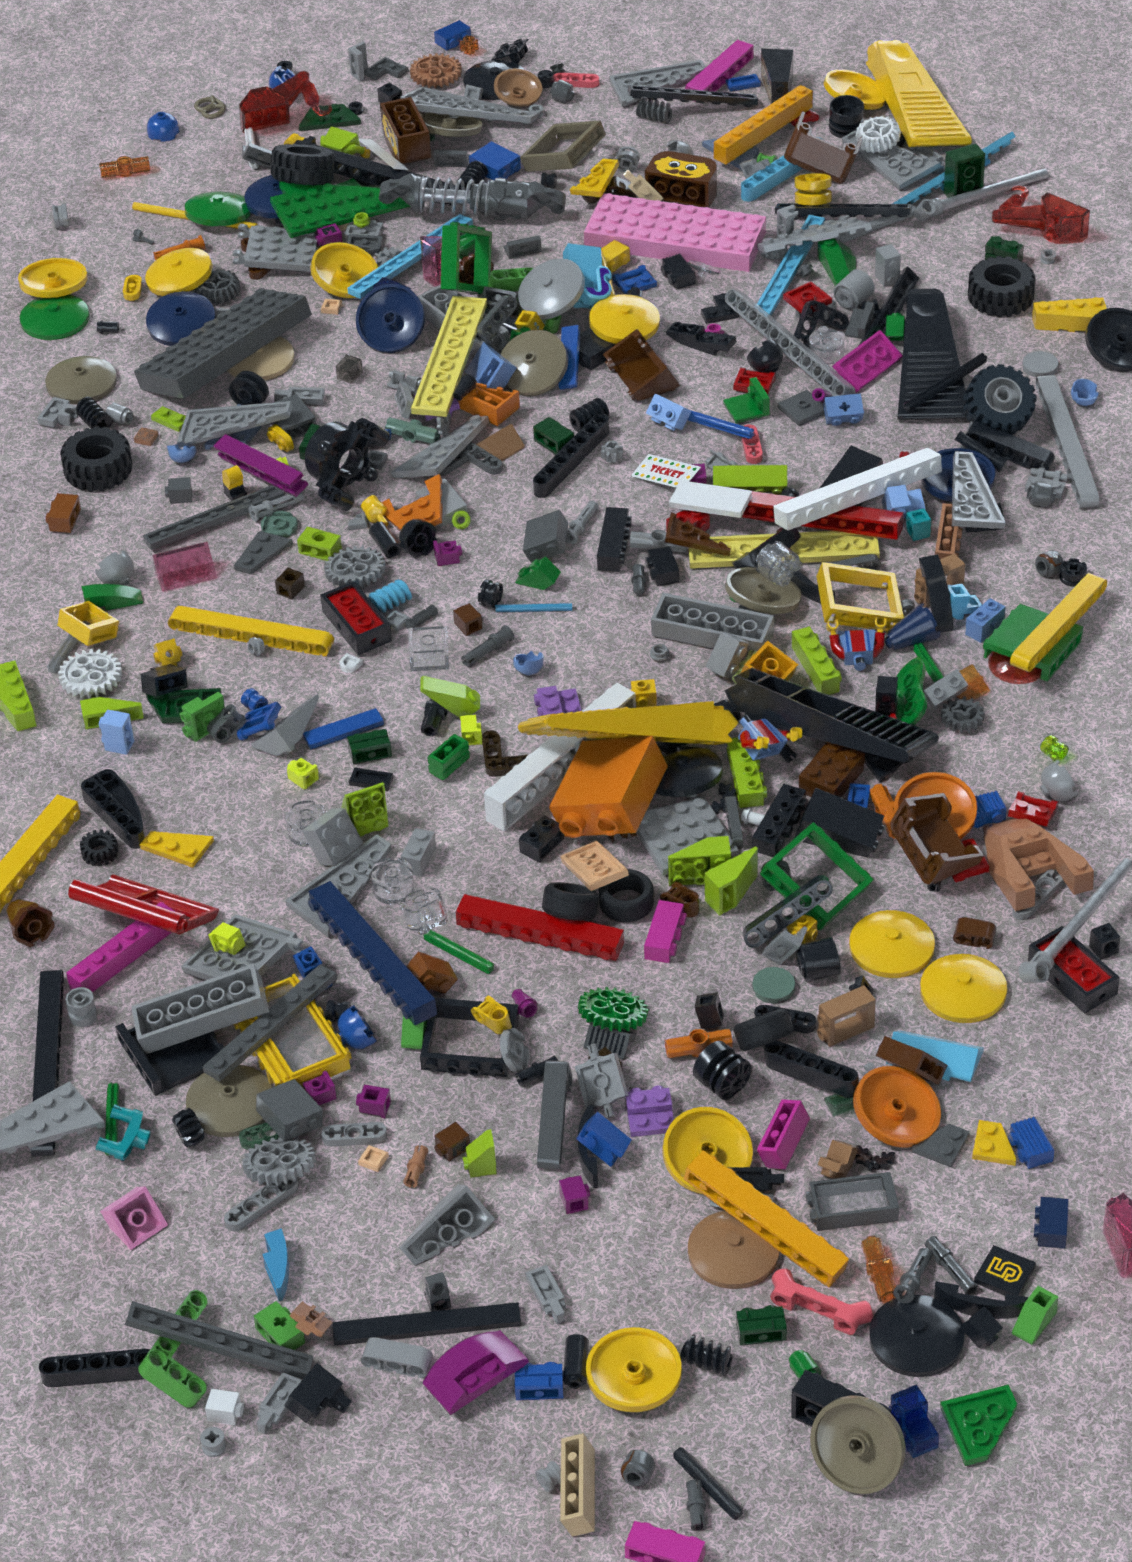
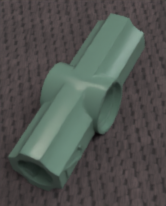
(412, 430)

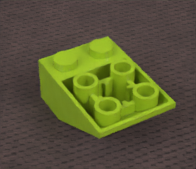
(367, 809)
(693, 861)
(730, 881)

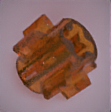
(469, 45)

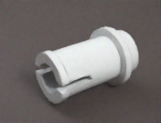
(751, 817)

